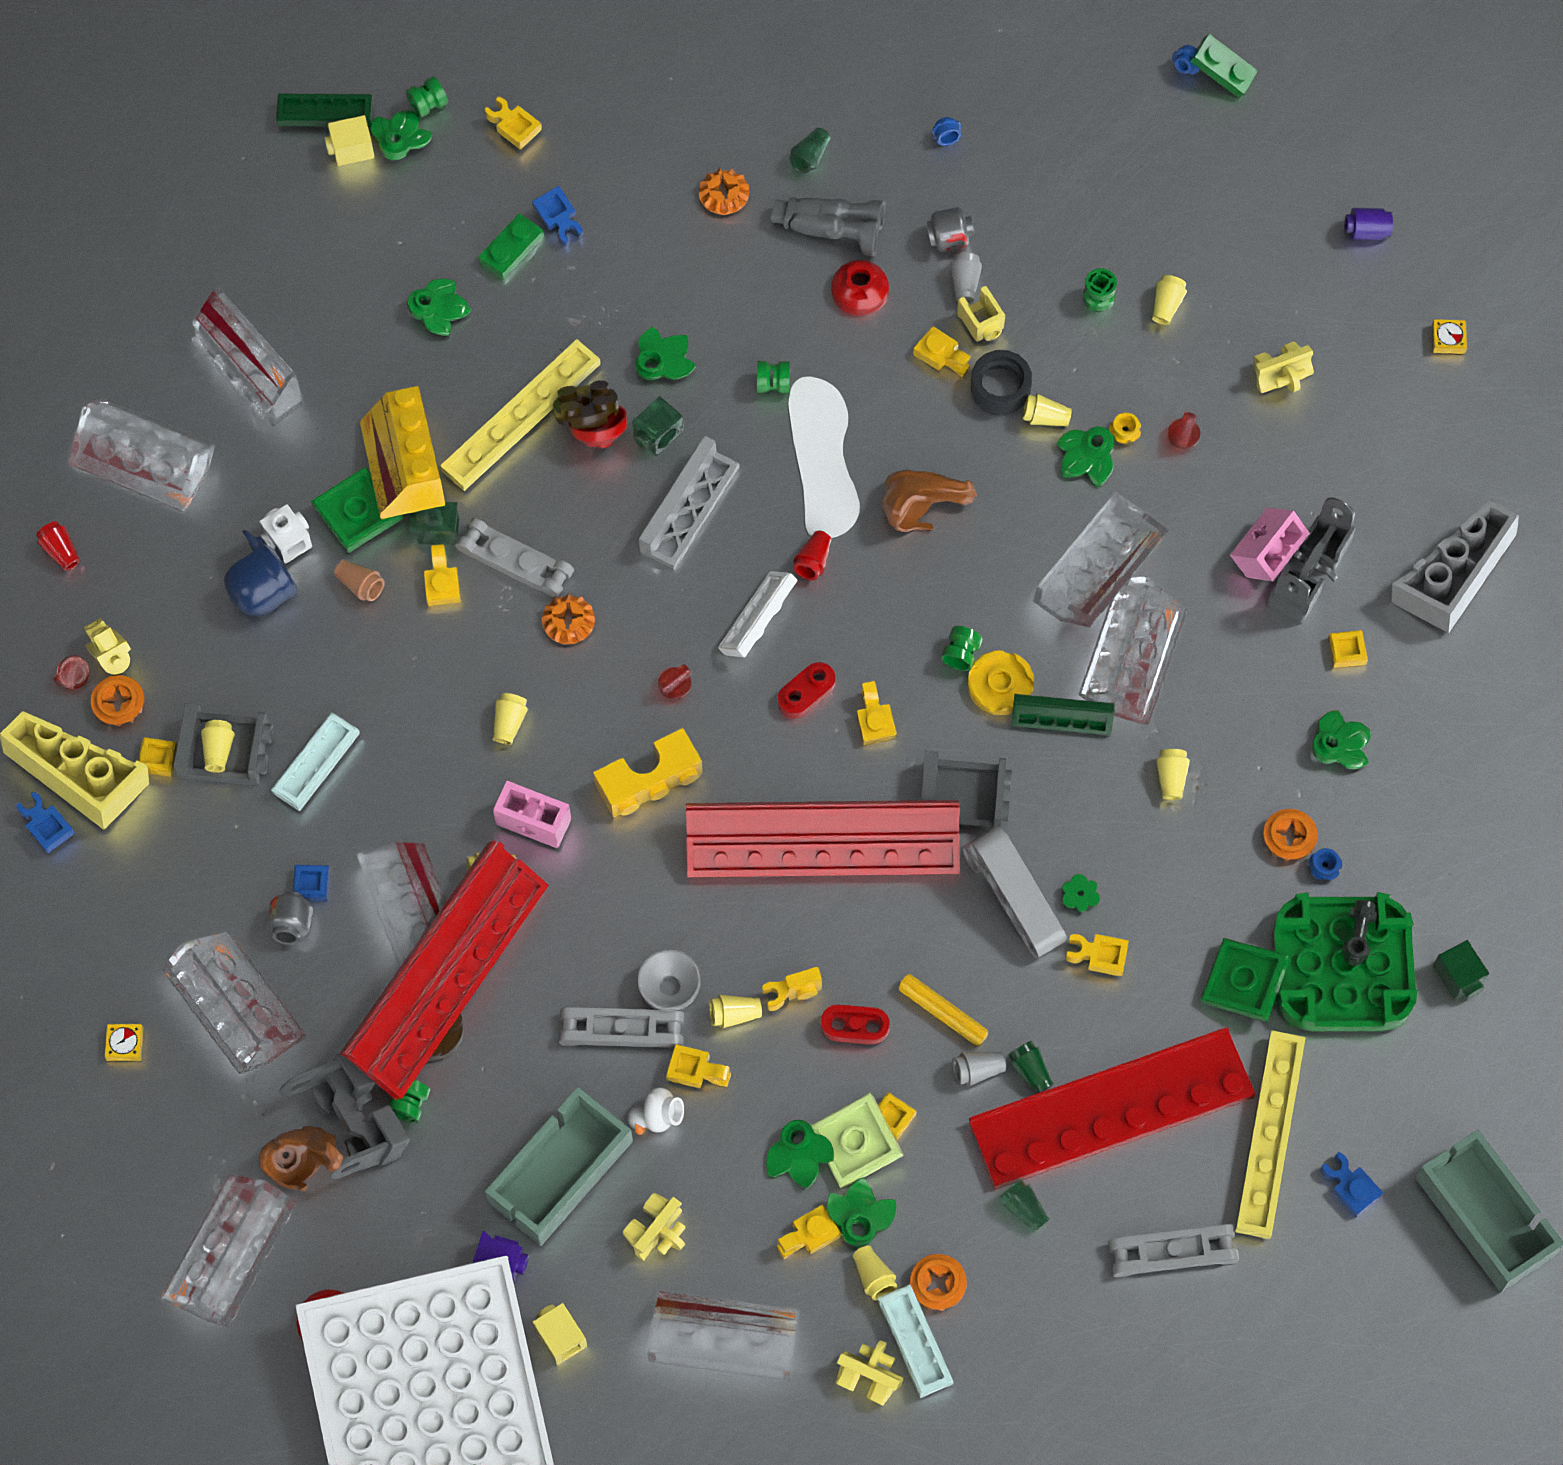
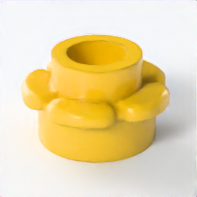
(1125, 420)

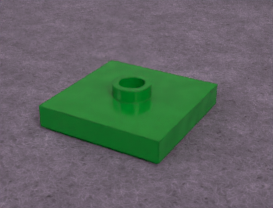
(353, 510)
(1245, 979)

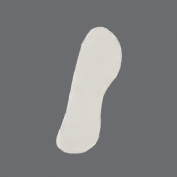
(818, 433)

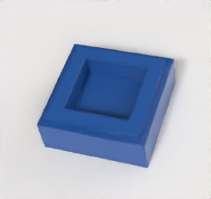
(312, 881)

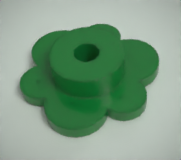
(1080, 885)

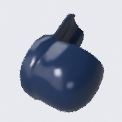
(259, 580)

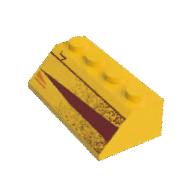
(401, 454)

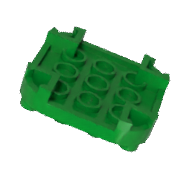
(1322, 988)

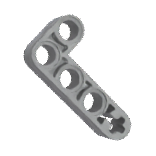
(1016, 890)

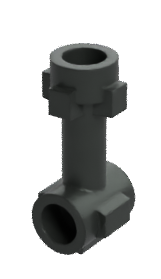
(1357, 948)

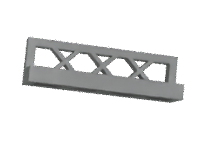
(678, 496)

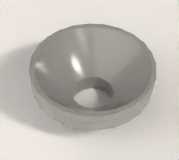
(669, 965)

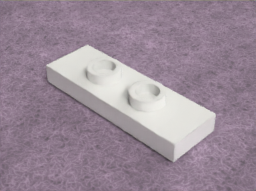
(757, 614)

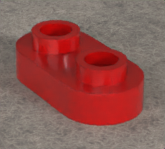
(808, 689)
(855, 1023)

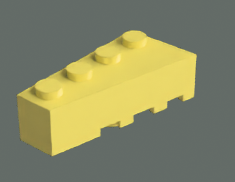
(82, 774)

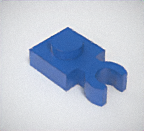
(556, 212)
(46, 825)
(1353, 1189)

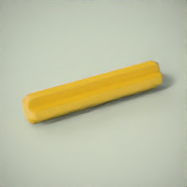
(943, 1010)

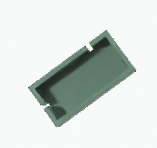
(559, 1166)
(1489, 1210)

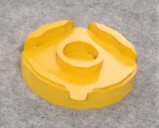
(997, 678)

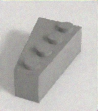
(1452, 574)

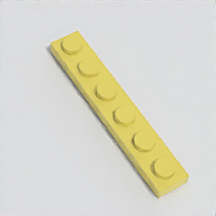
(519, 415)
(1270, 1135)

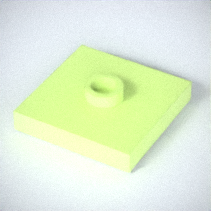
(859, 1140)

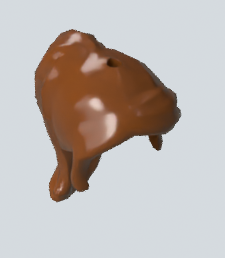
(913, 492)
(306, 1152)

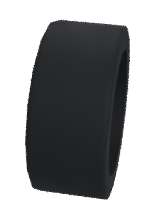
(1001, 360)

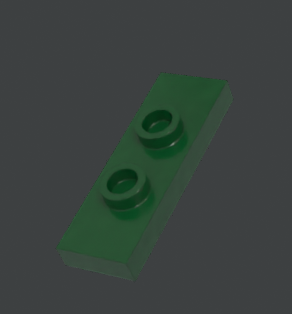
(321, 108)
(1063, 714)

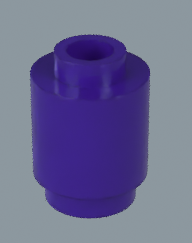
(1368, 223)

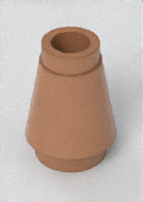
(360, 580)

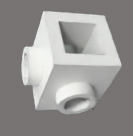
(285, 533)

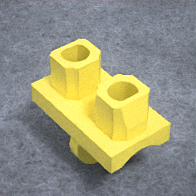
(1284, 369)
(107, 647)
(665, 1214)
(883, 1380)

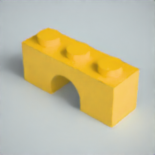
(626, 790)

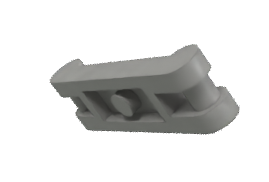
(514, 558)
(620, 1027)
(1173, 1250)

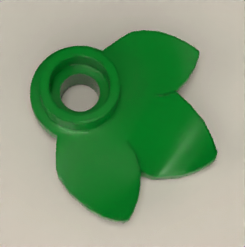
(399, 134)
(441, 308)
(666, 354)
(1086, 458)
(1344, 738)
(799, 1158)
(860, 1209)

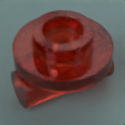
(1184, 432)
(72, 672)
(675, 682)

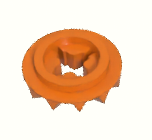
(715, 201)
(578, 629)
(107, 691)
(1303, 828)
(940, 1266)

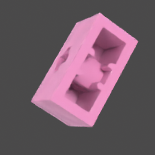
(1270, 544)
(532, 814)

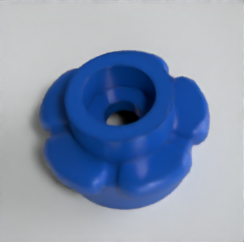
(1182, 60)
(946, 131)
(1325, 856)

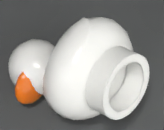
(658, 1114)

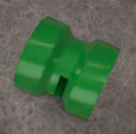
(426, 97)
(1095, 295)
(781, 377)
(961, 648)
(409, 1106)

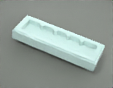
(315, 761)
(915, 1341)

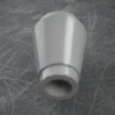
(965, 275)
(977, 1066)

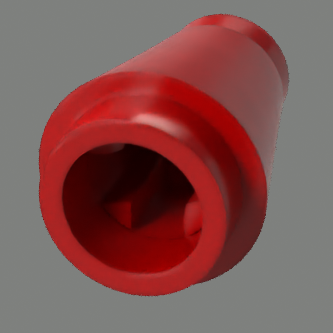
(58, 545)
(812, 557)

